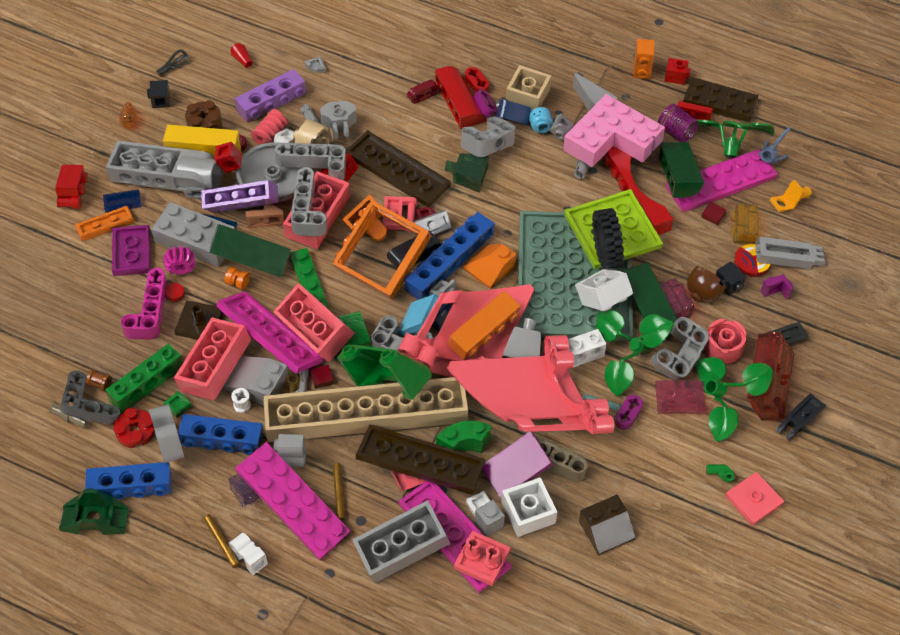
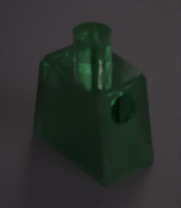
(469, 170)

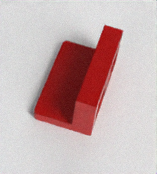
(696, 111)

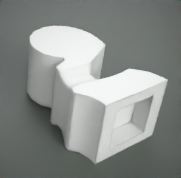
(252, 555)

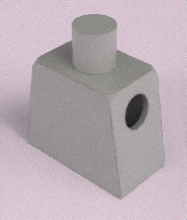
(524, 341)

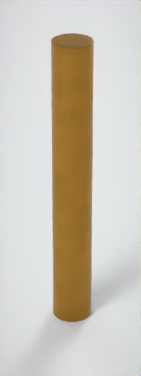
(340, 512)
(221, 541)

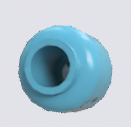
(540, 120)

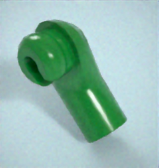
(722, 471)

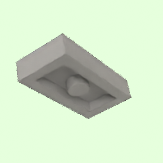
(436, 222)

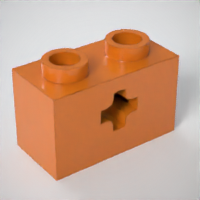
(643, 59)

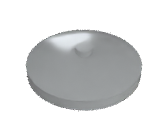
(261, 165)

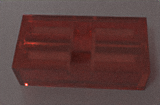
(775, 352)

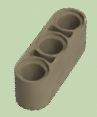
(569, 463)

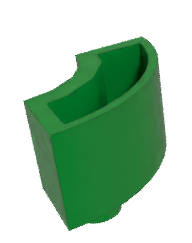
(465, 436)

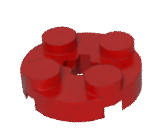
(130, 418)

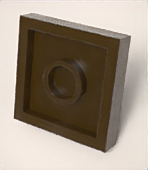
(195, 318)

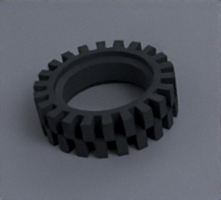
(607, 238)

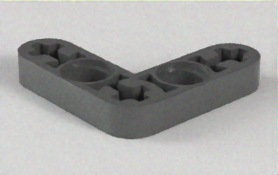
(80, 405)

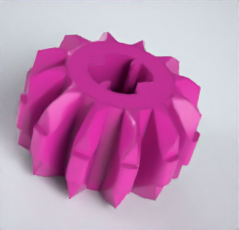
(179, 260)

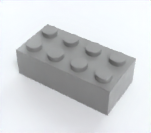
(187, 228)
(401, 541)

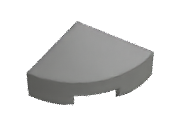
(315, 65)

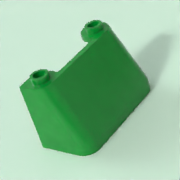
(374, 365)

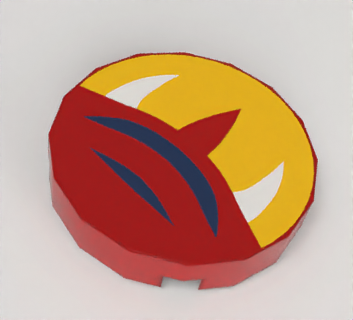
(746, 261)

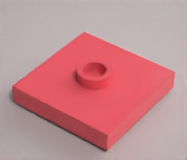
(754, 498)

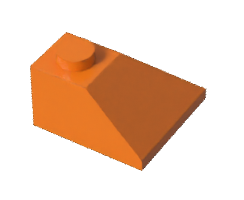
(491, 264)

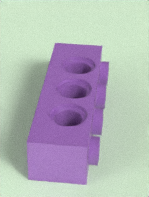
(270, 95)
(240, 196)

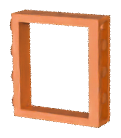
(406, 265)

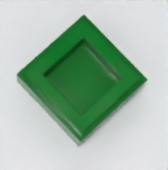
(178, 404)

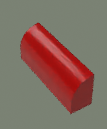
(458, 97)

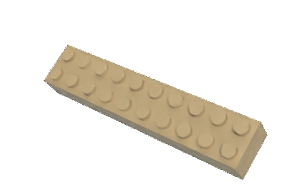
(355, 408)

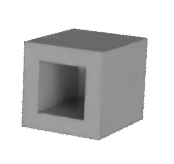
(489, 518)

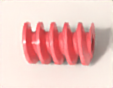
(268, 127)

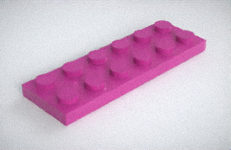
(728, 178)
(270, 332)
(292, 500)
(453, 521)

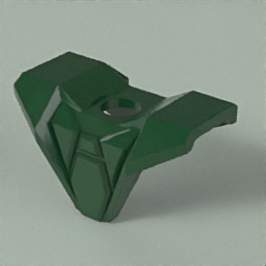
(112, 513)

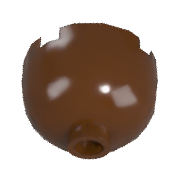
(704, 285)

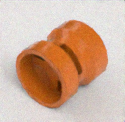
(237, 278)

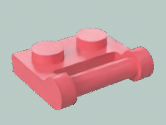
(395, 204)

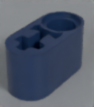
(513, 112)

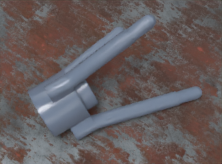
(770, 153)

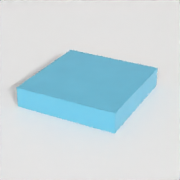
(417, 314)

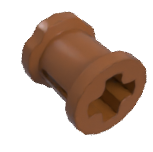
(98, 380)

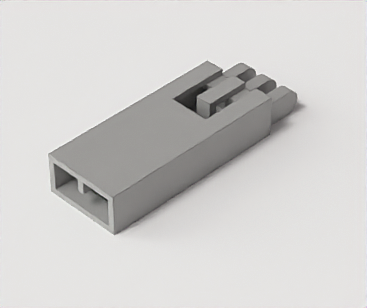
(782, 253)

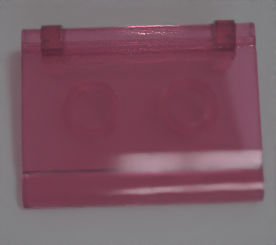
(680, 397)

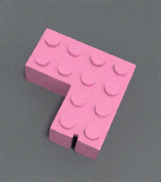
(614, 125)

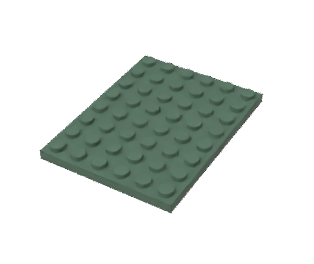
(553, 265)

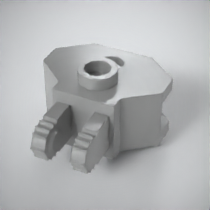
(338, 118)

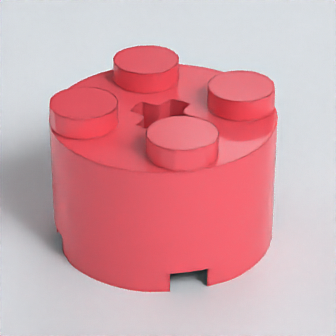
(726, 340)

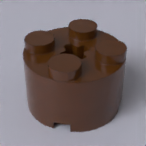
(204, 115)

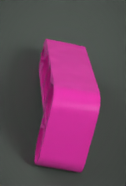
(148, 323)

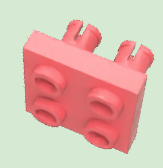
(482, 558)

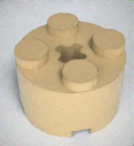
(313, 133)

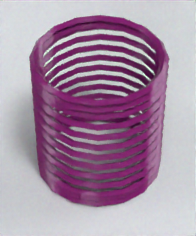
(680, 133)

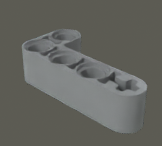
(313, 156)
(303, 219)

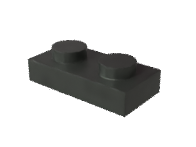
(793, 333)

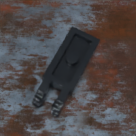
(802, 416)

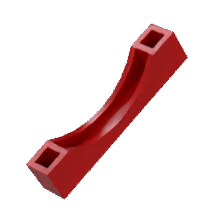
(619, 166)

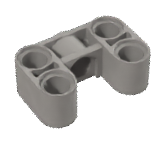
(496, 137)
(389, 337)
(688, 352)
(166, 433)

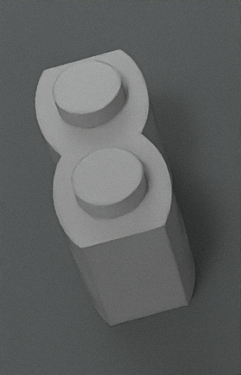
(291, 449)

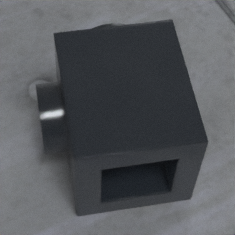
(159, 94)
(731, 277)

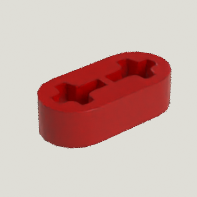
(479, 80)

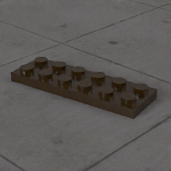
(398, 168)
(420, 459)

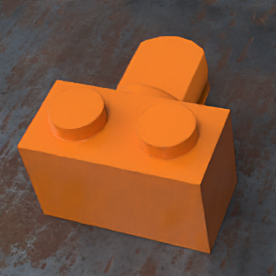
(376, 228)

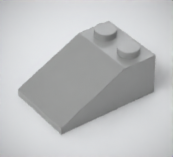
(258, 377)

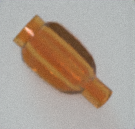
(128, 116)

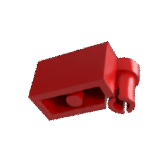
(71, 186)

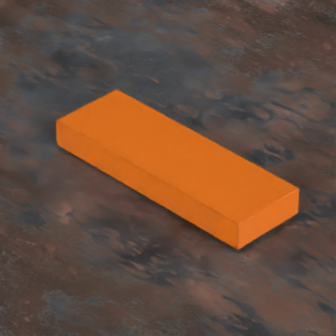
(104, 223)

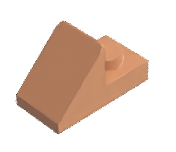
(265, 218)

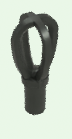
(169, 65)

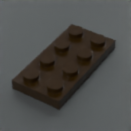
(721, 98)

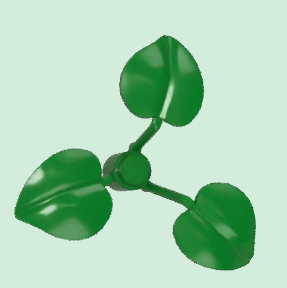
(732, 145)
(654, 332)
(711, 370)

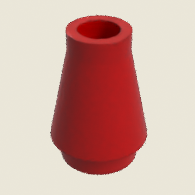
(241, 54)

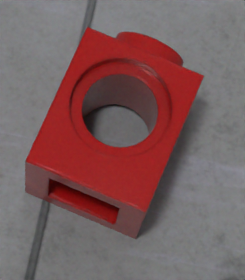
(228, 157)

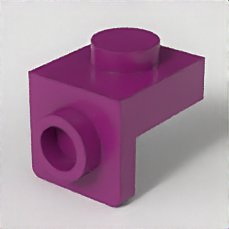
(777, 284)

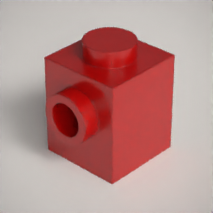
(677, 71)

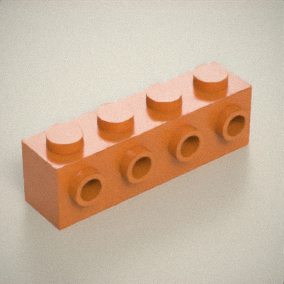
(483, 325)

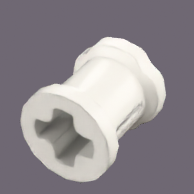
(241, 400)

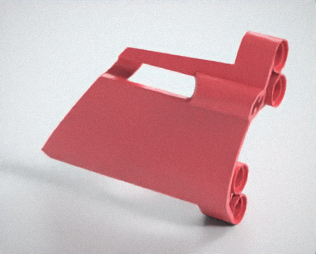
(436, 352)
(534, 390)

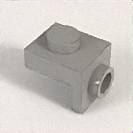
(561, 127)
(443, 286)

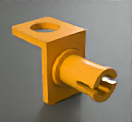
(791, 197)

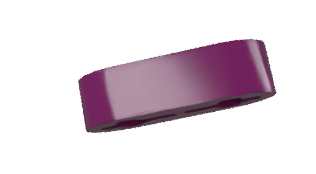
(485, 103)
(625, 410)

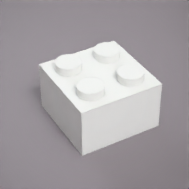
(604, 289)
(529, 507)

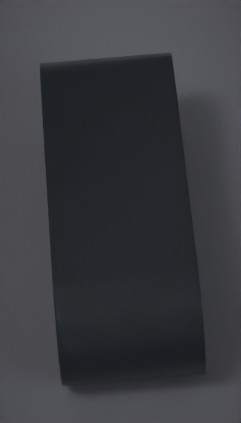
(398, 253)

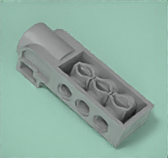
(164, 168)

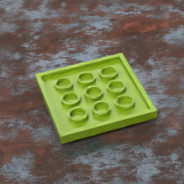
(637, 231)

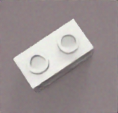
(587, 347)

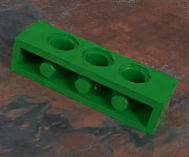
(144, 378)

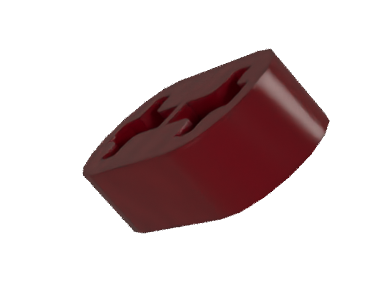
(422, 91)

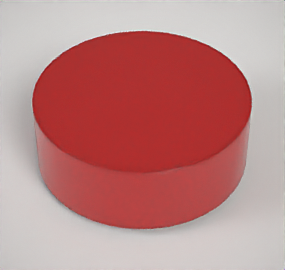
(174, 292)

